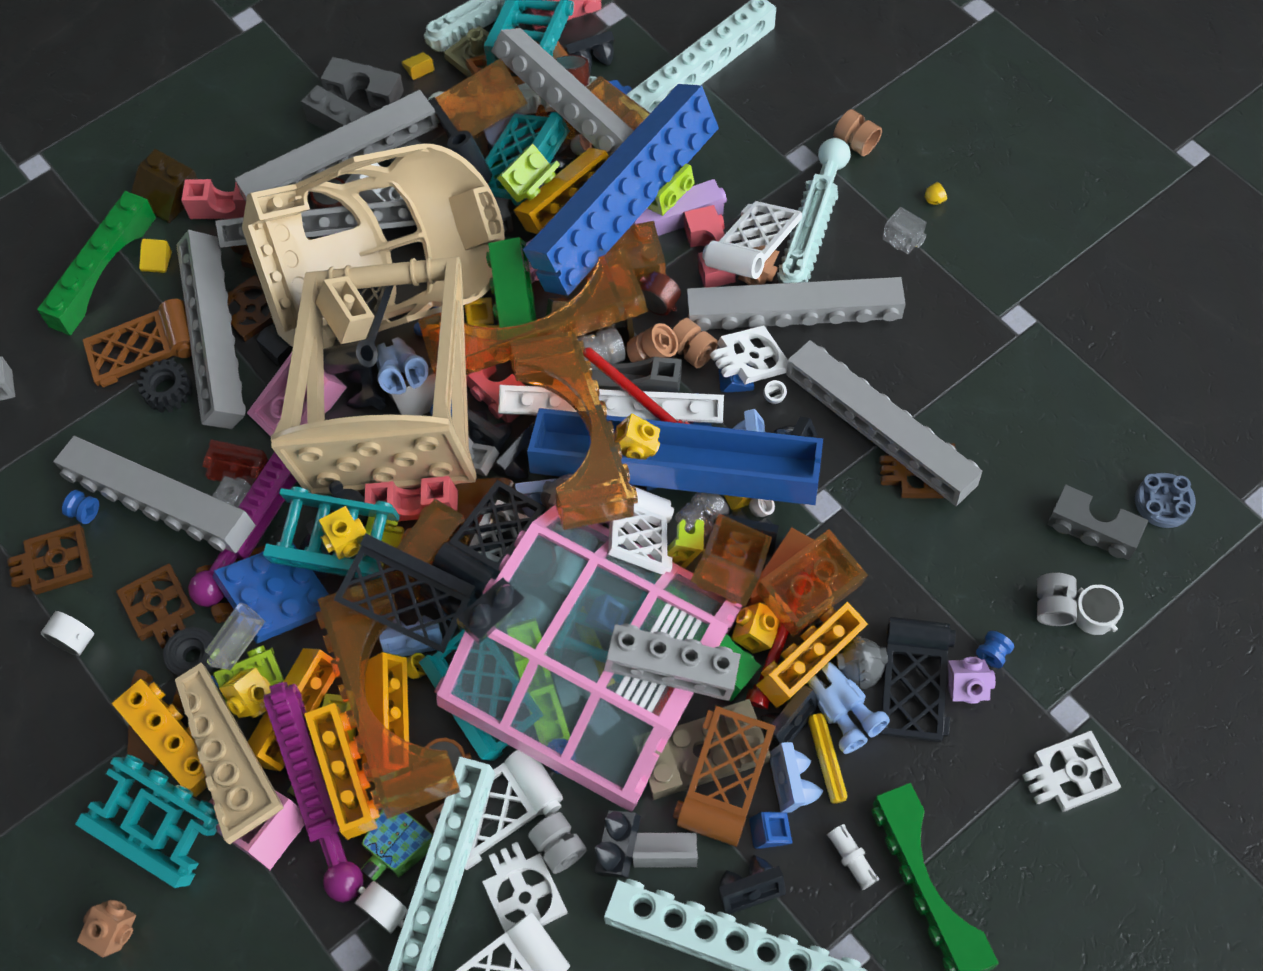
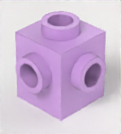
(970, 680)

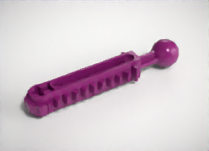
(261, 506)
(304, 770)

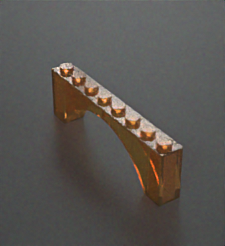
(606, 299)
(601, 484)
(401, 771)

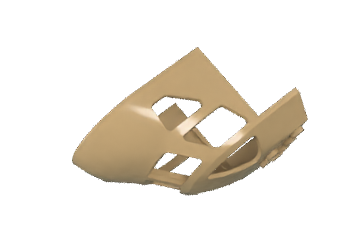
(444, 195)

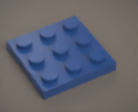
(276, 592)

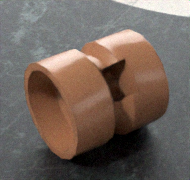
(859, 133)
(654, 342)
(694, 343)

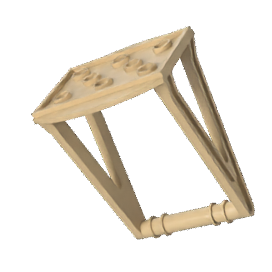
(377, 446)

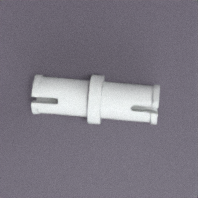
(853, 857)

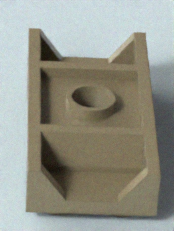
(678, 763)

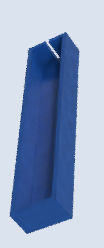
(621, 189)
(691, 458)

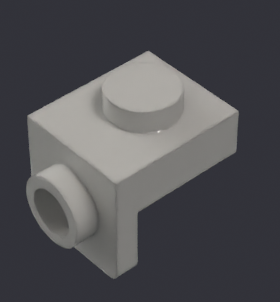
(482, 457)

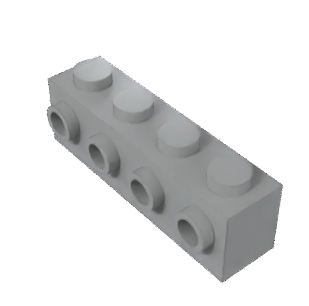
(672, 661)

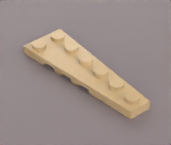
(232, 771)

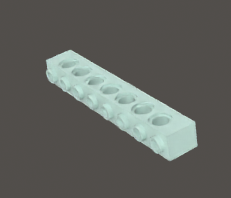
(708, 53)
(443, 869)
(683, 938)

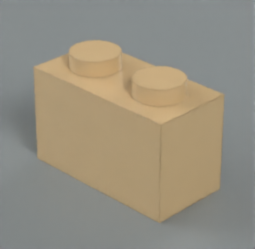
(344, 309)

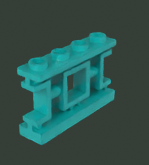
(137, 842)

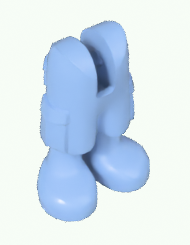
(399, 359)
(839, 700)

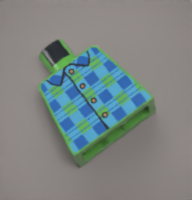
(395, 845)

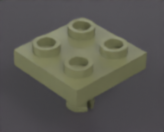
(468, 47)

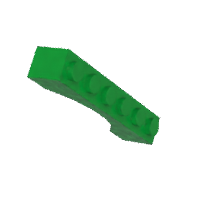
(70, 296)
(960, 942)

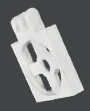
(736, 363)
(1051, 781)
(512, 870)

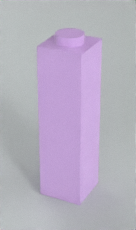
(697, 197)

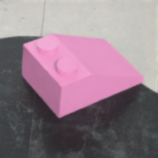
(269, 405)
(272, 836)

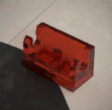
(234, 462)

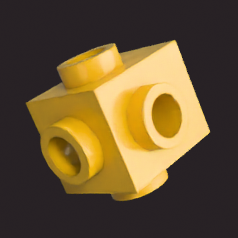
(637, 437)
(342, 533)
(755, 628)
(246, 693)

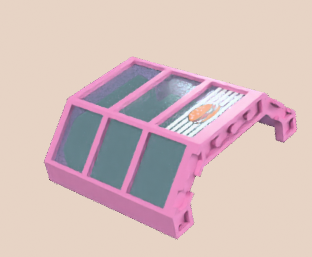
(543, 672)

